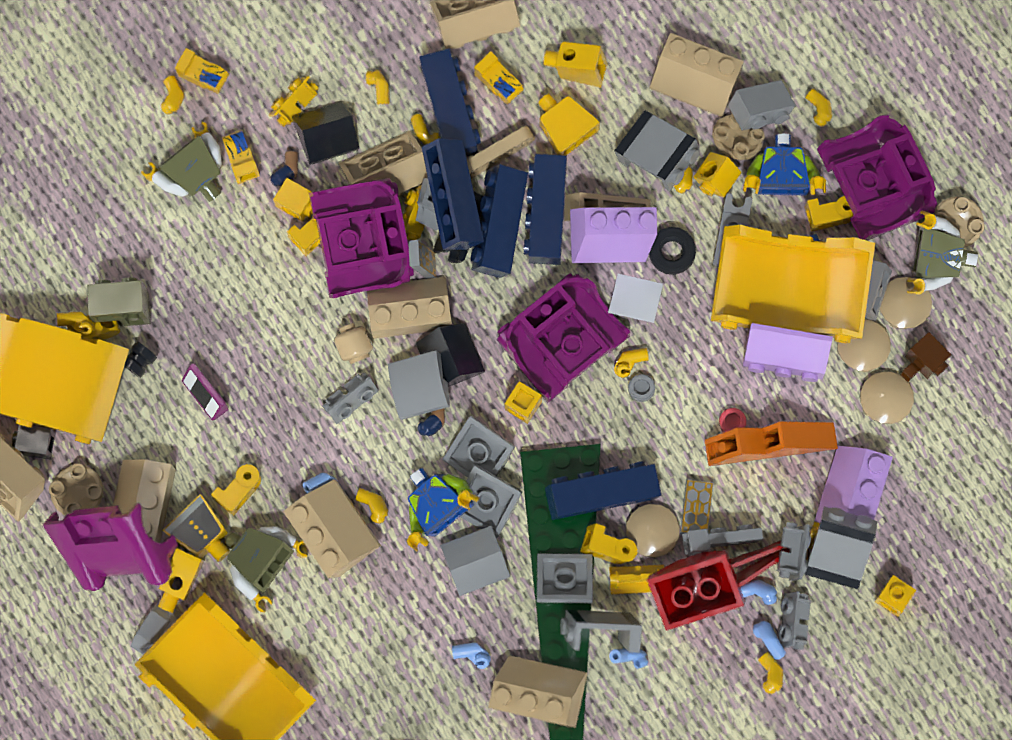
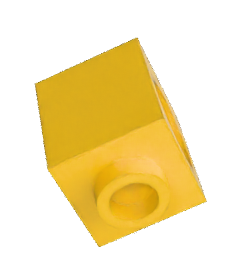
(716, 175)
(293, 200)
(523, 402)
(895, 596)

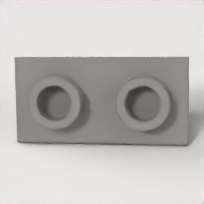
(359, 390)
(793, 564)
(794, 607)

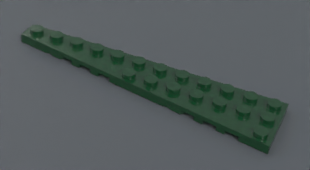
(558, 537)

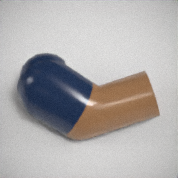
(289, 170)
(432, 423)

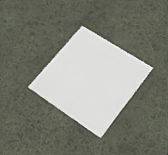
(635, 298)

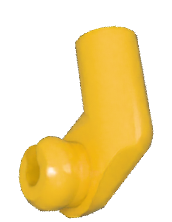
(77, 320)

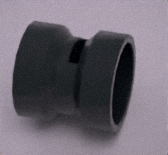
(138, 359)

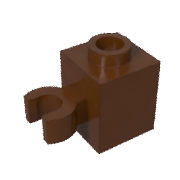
(926, 357)

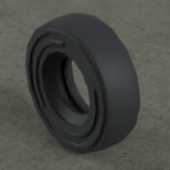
(673, 266)

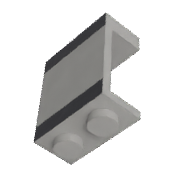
(658, 149)
(841, 547)
(627, 625)

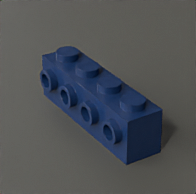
(447, 99)
(452, 194)
(547, 209)
(499, 220)
(602, 491)

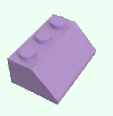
(612, 234)
(787, 352)
(855, 481)

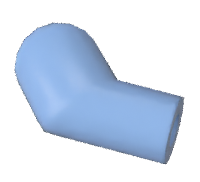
(761, 589)
(766, 632)
(622, 655)

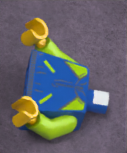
(783, 171)
(436, 504)

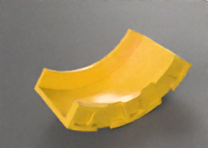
(793, 282)
(58, 378)
(222, 677)

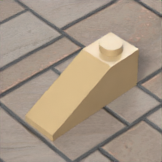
(591, 200)

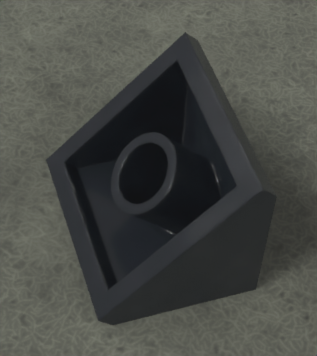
(326, 132)
(457, 352)

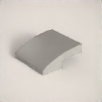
(418, 385)

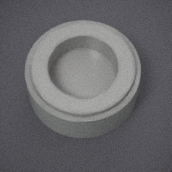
(641, 388)

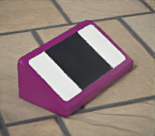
(204, 392)

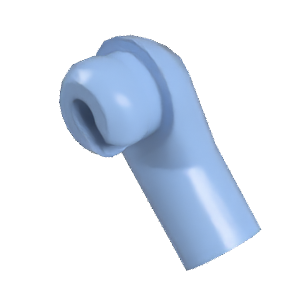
(317, 481)
(474, 652)

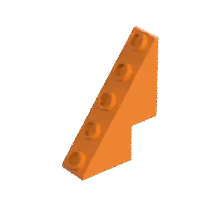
(770, 442)

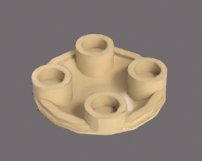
(736, 142)
(964, 216)
(902, 308)
(867, 352)
(886, 398)
(76, 489)
(653, 530)

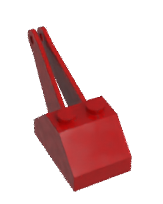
(706, 584)

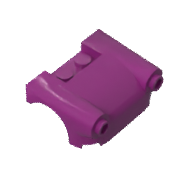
(880, 176)
(362, 237)
(562, 335)
(108, 544)

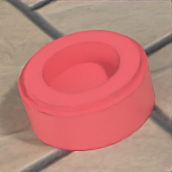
(732, 419)

